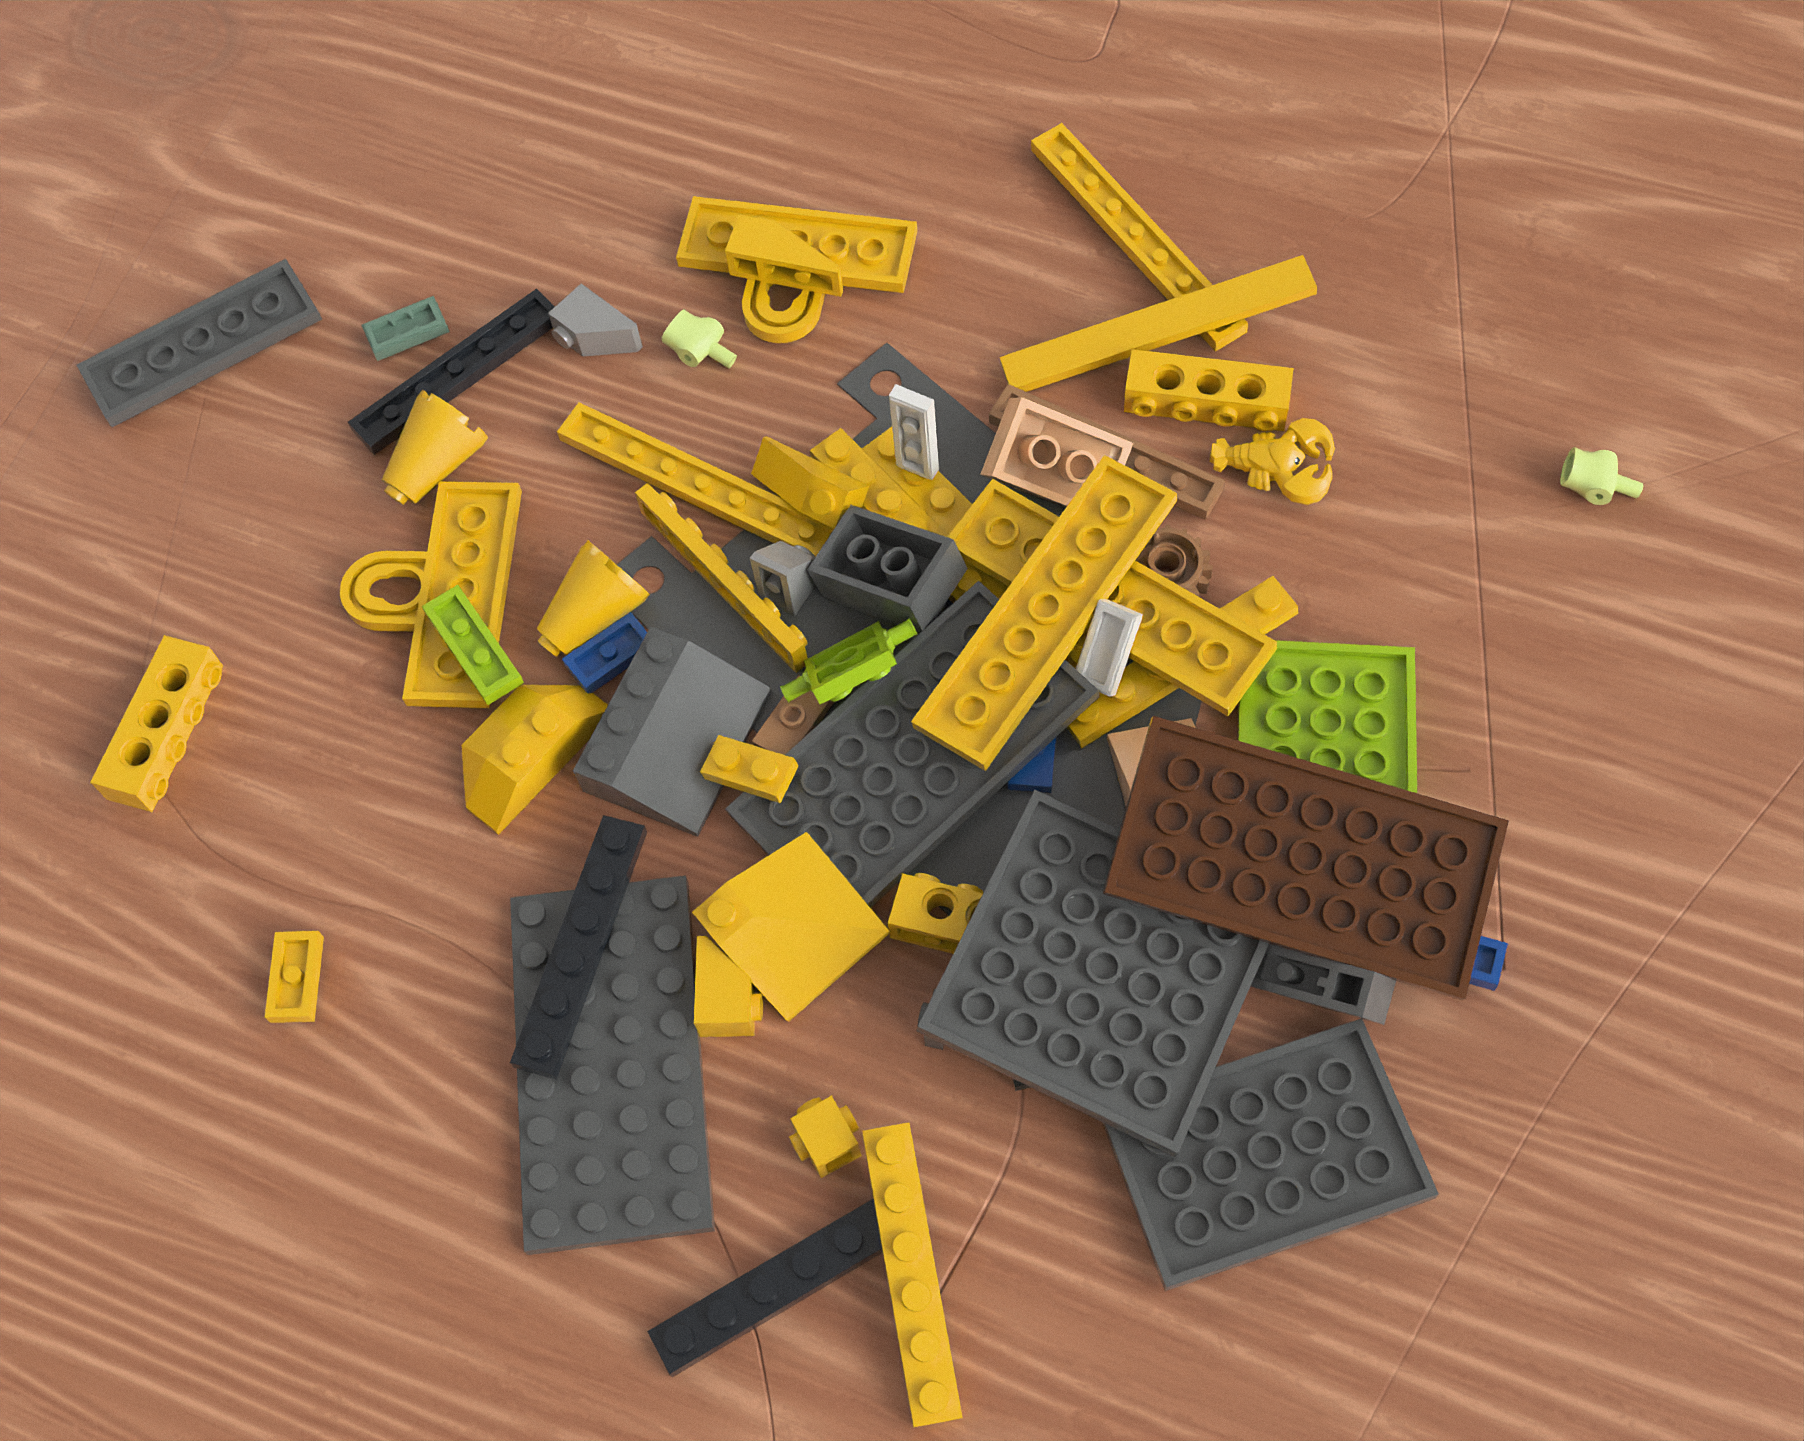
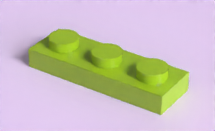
(473, 644)

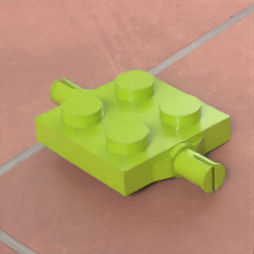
(849, 663)

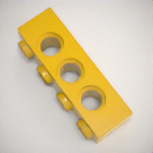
(1224, 379)
(155, 701)
(914, 901)

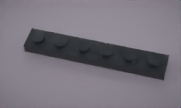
(456, 369)
(578, 948)
(768, 1289)

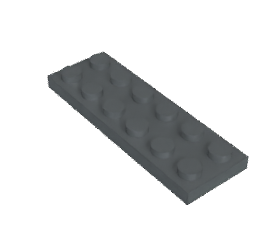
(198, 342)

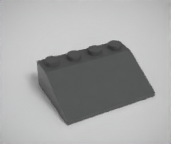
(663, 729)

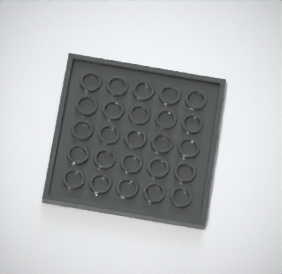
(1087, 989)

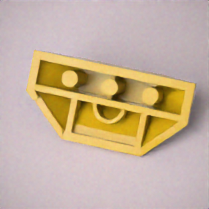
(525, 748)

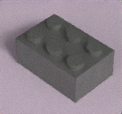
(887, 568)

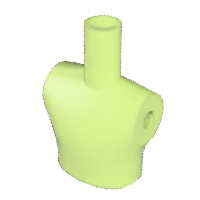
(696, 338)
(1596, 476)

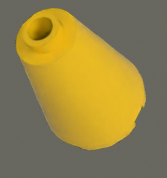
(429, 448)
(588, 601)

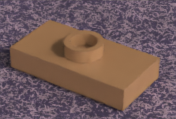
(791, 723)

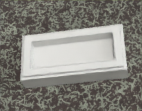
(1108, 645)

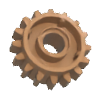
(1181, 553)

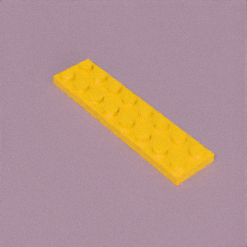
(1044, 612)
(1178, 633)

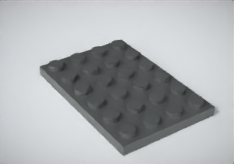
(1276, 1158)

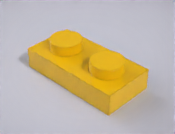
(749, 768)
(294, 977)

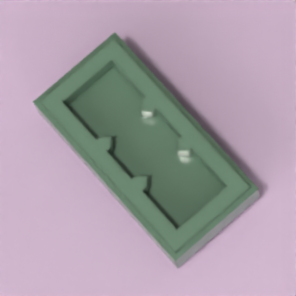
(405, 328)

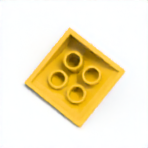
(792, 924)

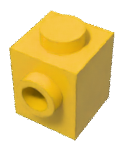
(825, 1135)

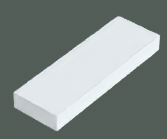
(914, 432)

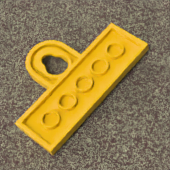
(868, 249)
(467, 548)

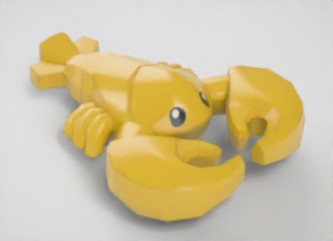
(1278, 458)

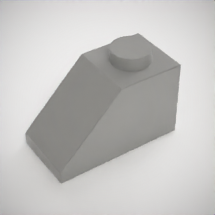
(593, 325)
(783, 575)

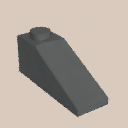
(1325, 983)

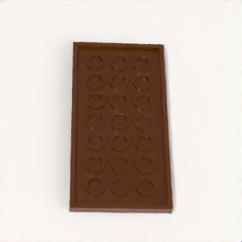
(1306, 857)

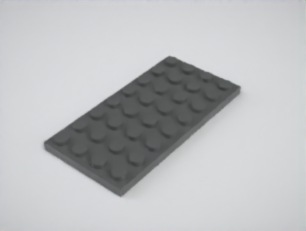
(879, 788)
(623, 1130)

